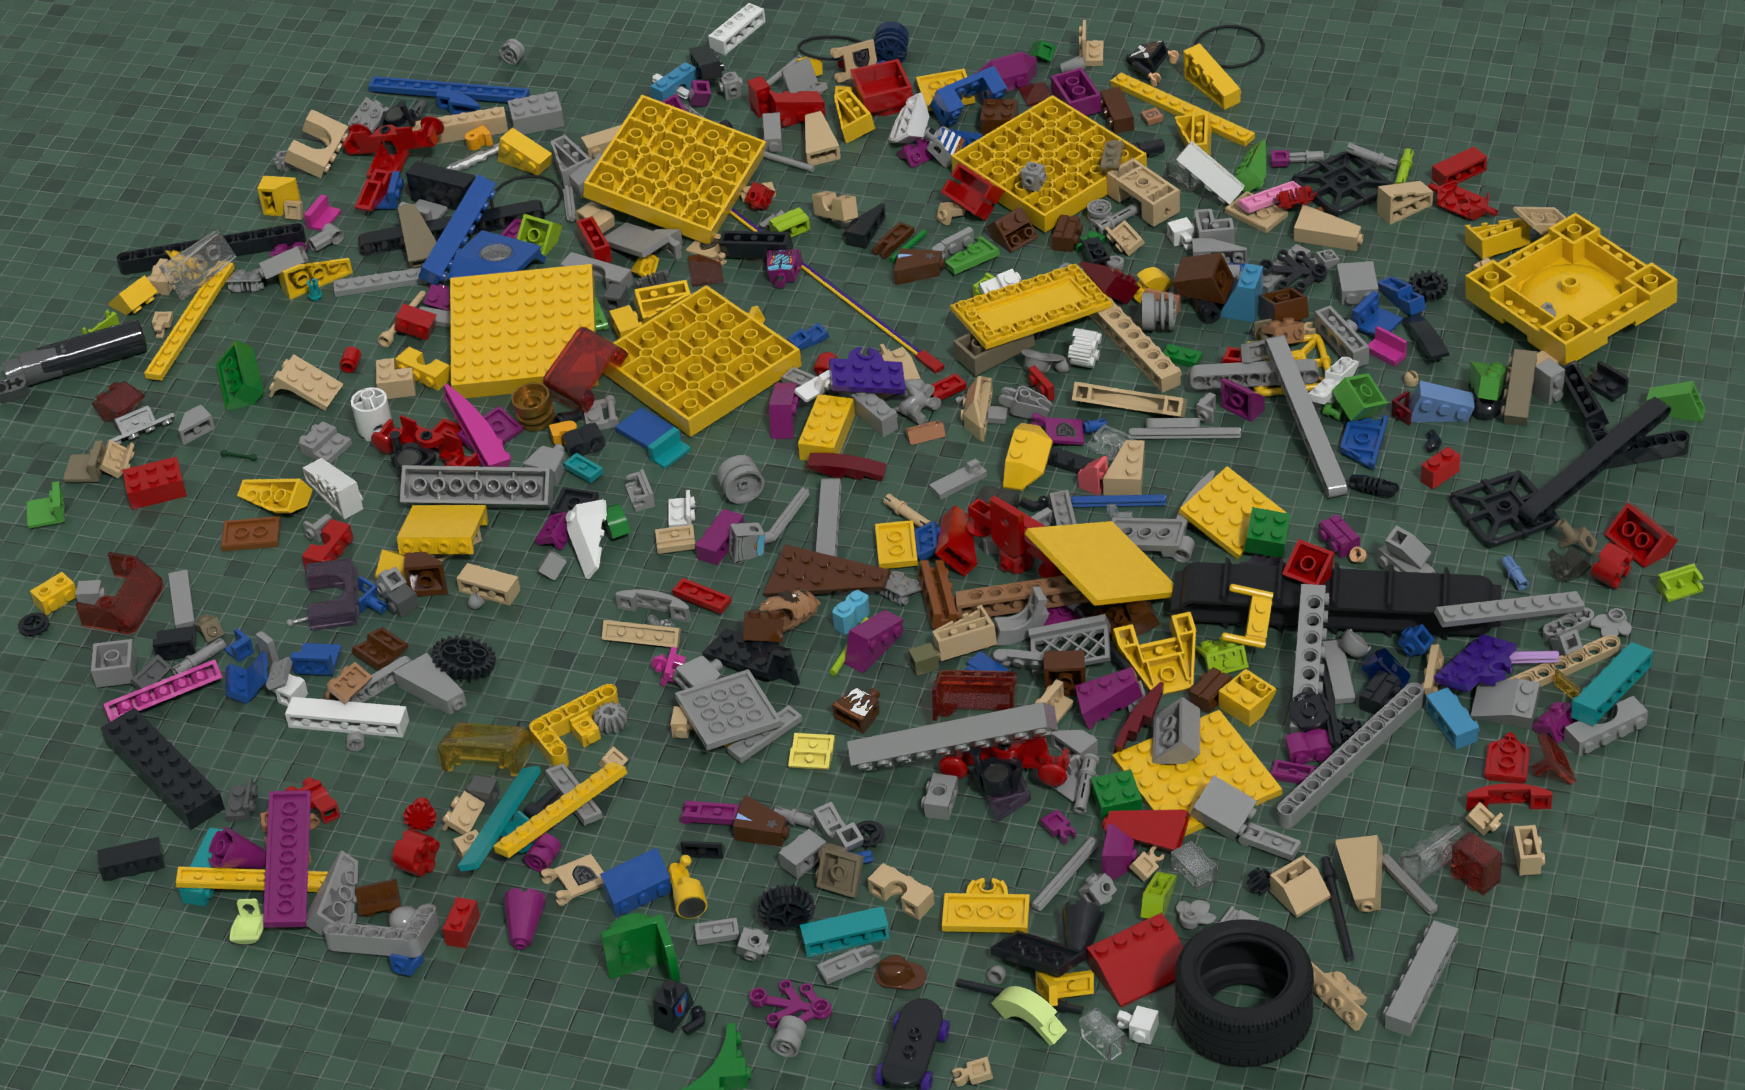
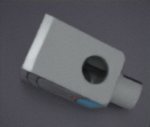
(747, 541)

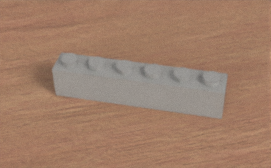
(1420, 978)

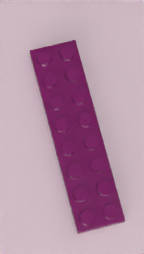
(287, 859)

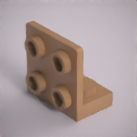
(348, 684)

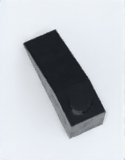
(864, 227)

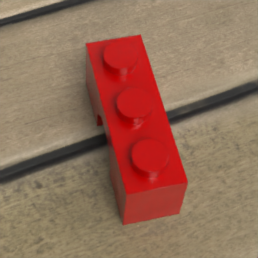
(335, 537)

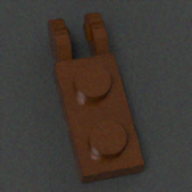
(893, 239)

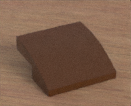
(380, 648)

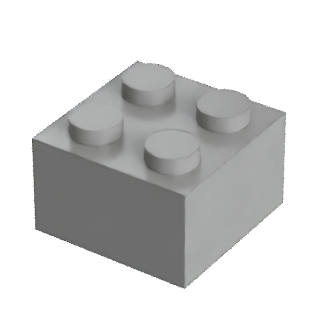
(113, 663)

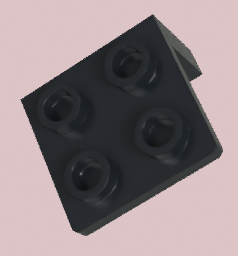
(175, 643)

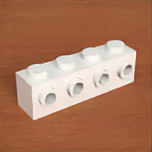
(737, 28)
(1210, 172)

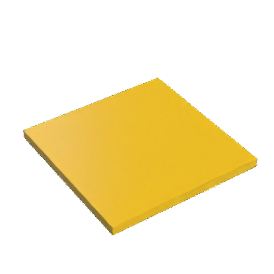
(1102, 562)

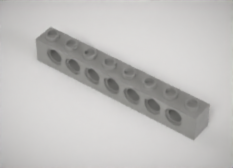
(1310, 596)

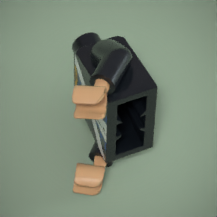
(1149, 57)

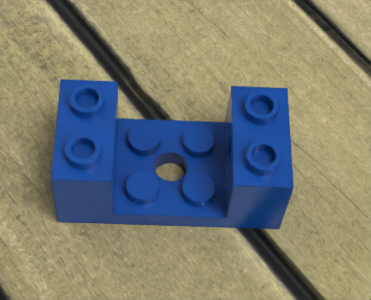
(947, 100)

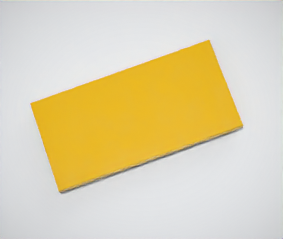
(1030, 306)

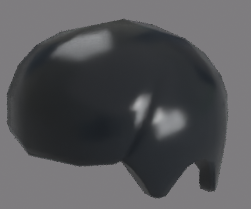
(1485, 409)

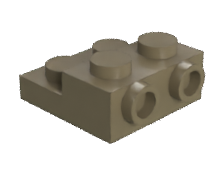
(839, 870)

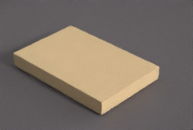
(1262, 219)

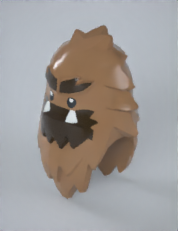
(796, 606)

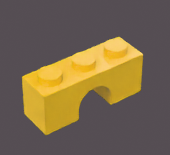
(432, 375)

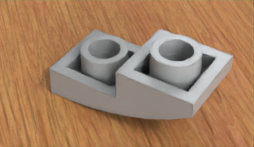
(1324, 257)

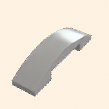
(655, 600)

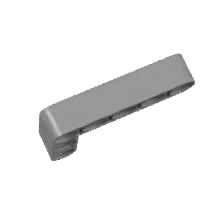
(385, 940)

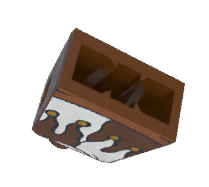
(857, 708)

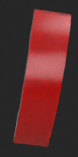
(1510, 793)

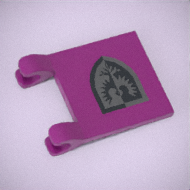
(1061, 429)

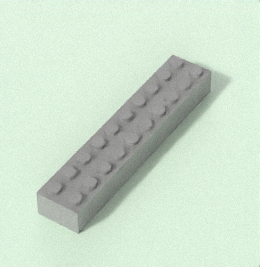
(953, 736)

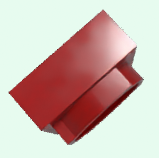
(882, 87)

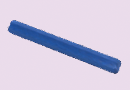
(1119, 500)

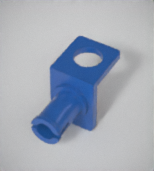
(370, 598)

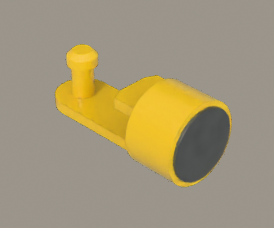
(687, 891)

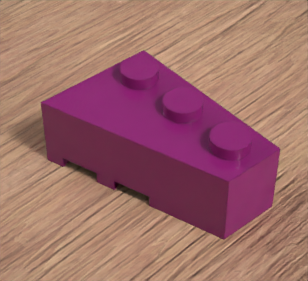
(783, 410)
(872, 639)
(1107, 694)

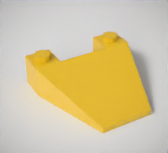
(1161, 660)

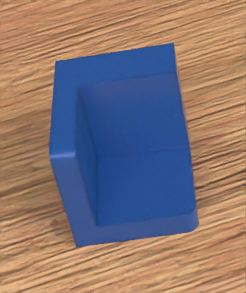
(241, 647)

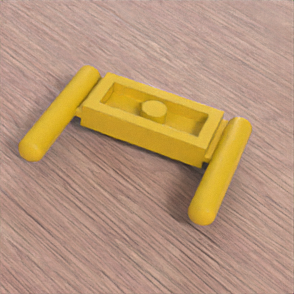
(1257, 619)

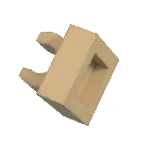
(293, 209)

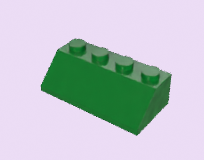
(239, 376)

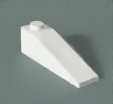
(585, 531)

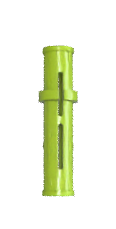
(1404, 166)

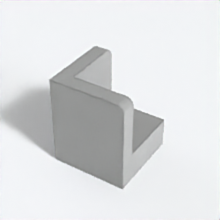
(552, 564)

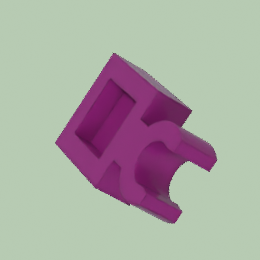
(1057, 824)

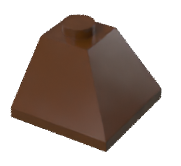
(425, 574)

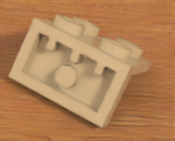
(1092, 50)

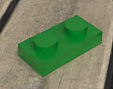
(1183, 355)

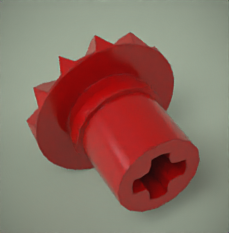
(420, 815)

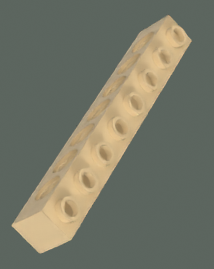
(1138, 347)

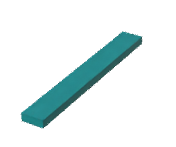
(499, 819)

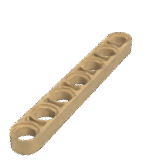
(1570, 665)

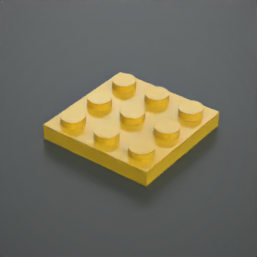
(930, 83)

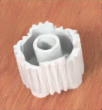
(1084, 348)

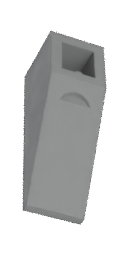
(1230, 252)

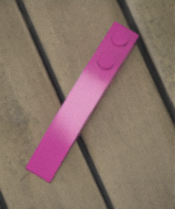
(477, 430)

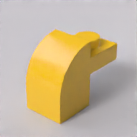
(1153, 279)

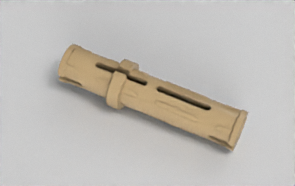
(901, 508)

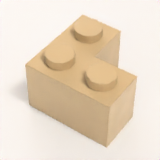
(394, 381)

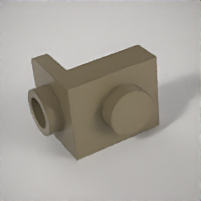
(209, 627)

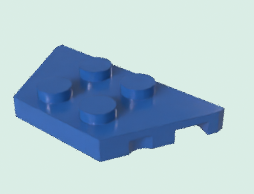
(1363, 440)

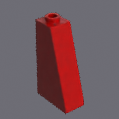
(955, 542)
(1151, 827)

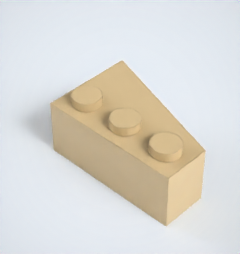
(1126, 470)
(966, 635)

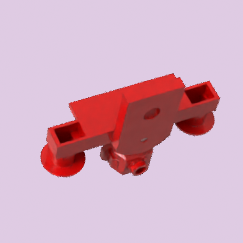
(1008, 529)

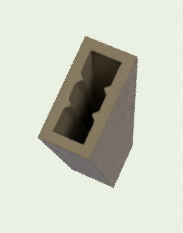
(416, 235)

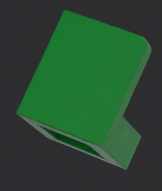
(1042, 50)

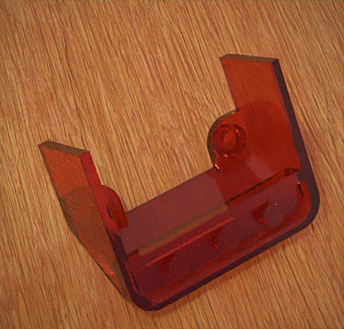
(132, 602)
(973, 691)

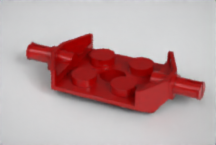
(1472, 205)

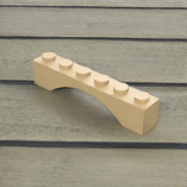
(1129, 399)

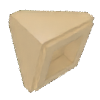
(613, 755)

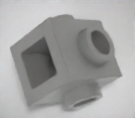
(730, 85)
(1033, 176)
(389, 581)
(1098, 889)
(753, 944)

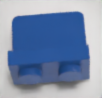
(394, 192)

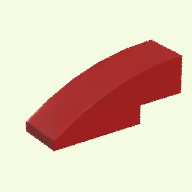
(374, 190)

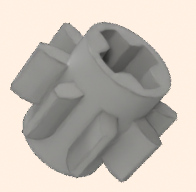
(279, 162)

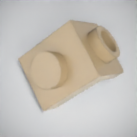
(1483, 819)

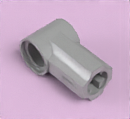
(329, 235)

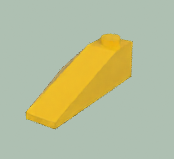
(294, 280)
(276, 494)

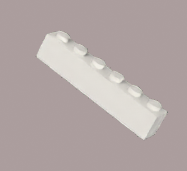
(348, 717)

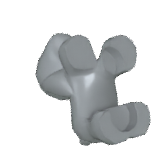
(916, 397)

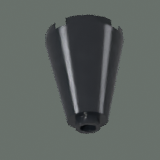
(1081, 924)

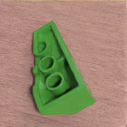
(1253, 168)

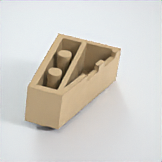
(1402, 200)

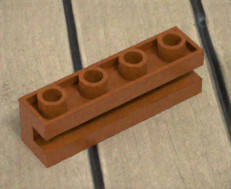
(937, 593)

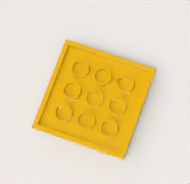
(1225, 508)

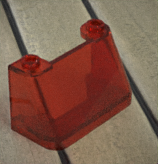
(580, 367)

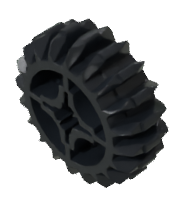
(785, 907)

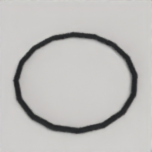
(1240, 27)
(821, 37)
(533, 176)

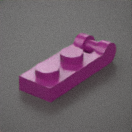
(709, 812)

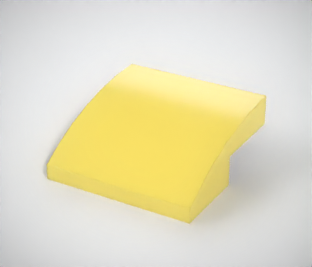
(811, 751)

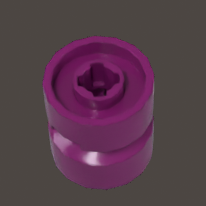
(542, 852)

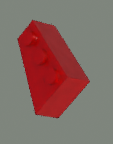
(795, 105)

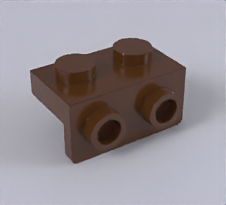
(378, 897)

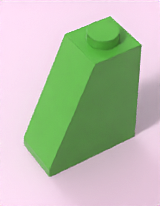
(1682, 399)

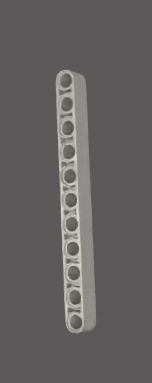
(1306, 417)
(1349, 755)

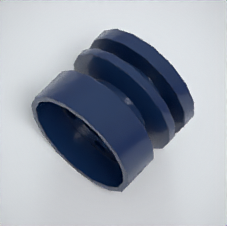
(891, 41)

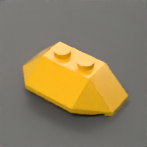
(1026, 456)

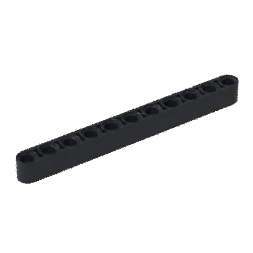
(491, 220)
(241, 244)
(1594, 461)

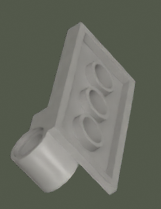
(1171, 545)

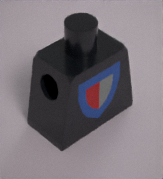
(671, 1005)

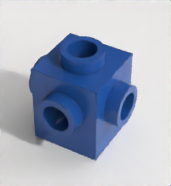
(1415, 640)

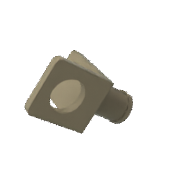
(1258, 335)
(1573, 536)

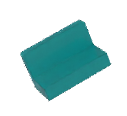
(668, 448)

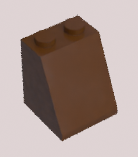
(1204, 278)

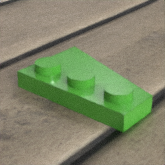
(973, 256)

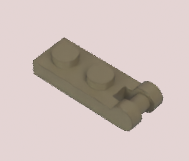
(1112, 155)

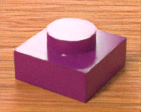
(1280, 158)

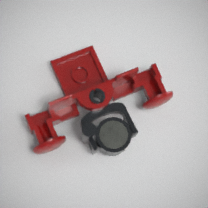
(396, 130)
(420, 442)
(996, 764)

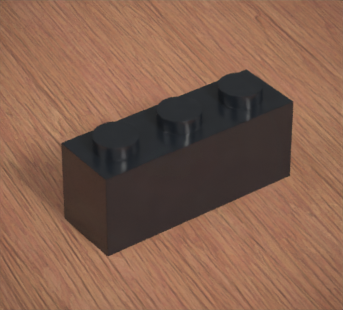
(131, 859)

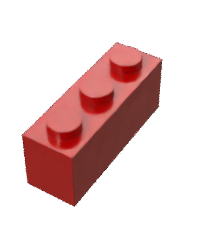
(1459, 167)
(594, 240)

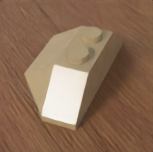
(977, 407)

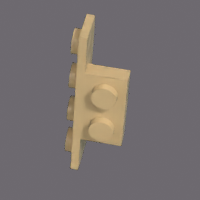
(1340, 996)

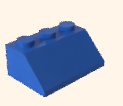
(635, 882)

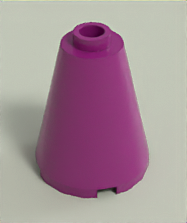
(235, 851)
(523, 915)

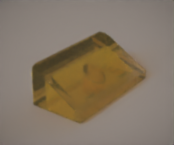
(1566, 685)

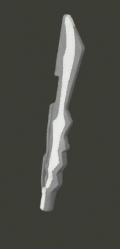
(473, 159)

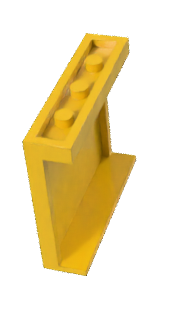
(441, 529)

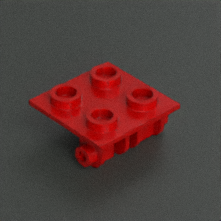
(1304, 197)

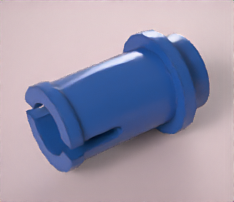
(1095, 425)

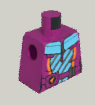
(783, 266)

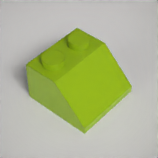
(539, 232)

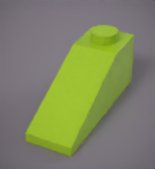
(1158, 894)

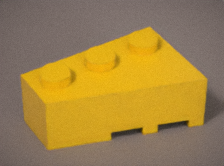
(1196, 129)
(656, 299)

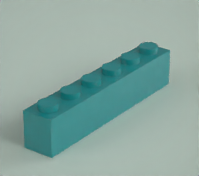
(1611, 684)

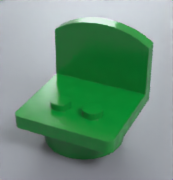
(638, 944)

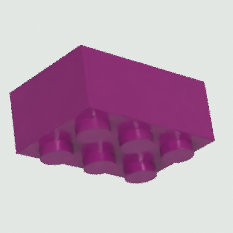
(1077, 91)

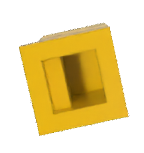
(585, 729)

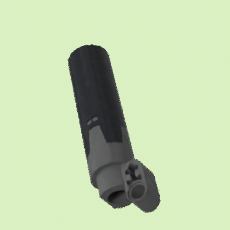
(70, 356)

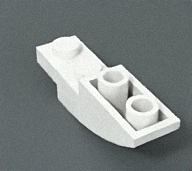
(1333, 376)

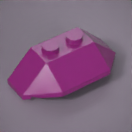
(1015, 69)

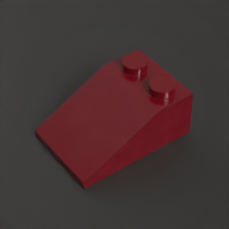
(1112, 281)

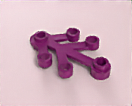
(818, 1008)

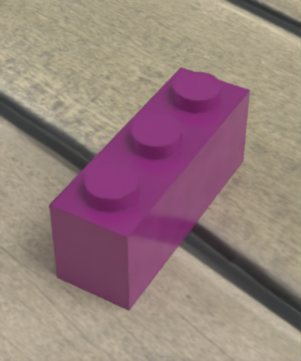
(715, 541)

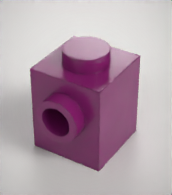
(699, 93)

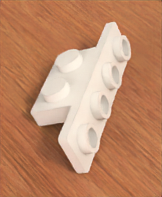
(814, 387)

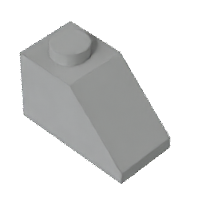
(772, 132)
(195, 424)
(1075, 741)

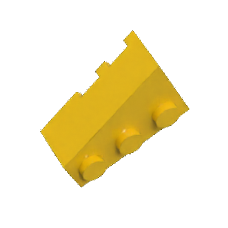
(853, 115)
(523, 153)
(1497, 238)

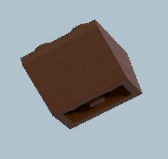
(1012, 230)

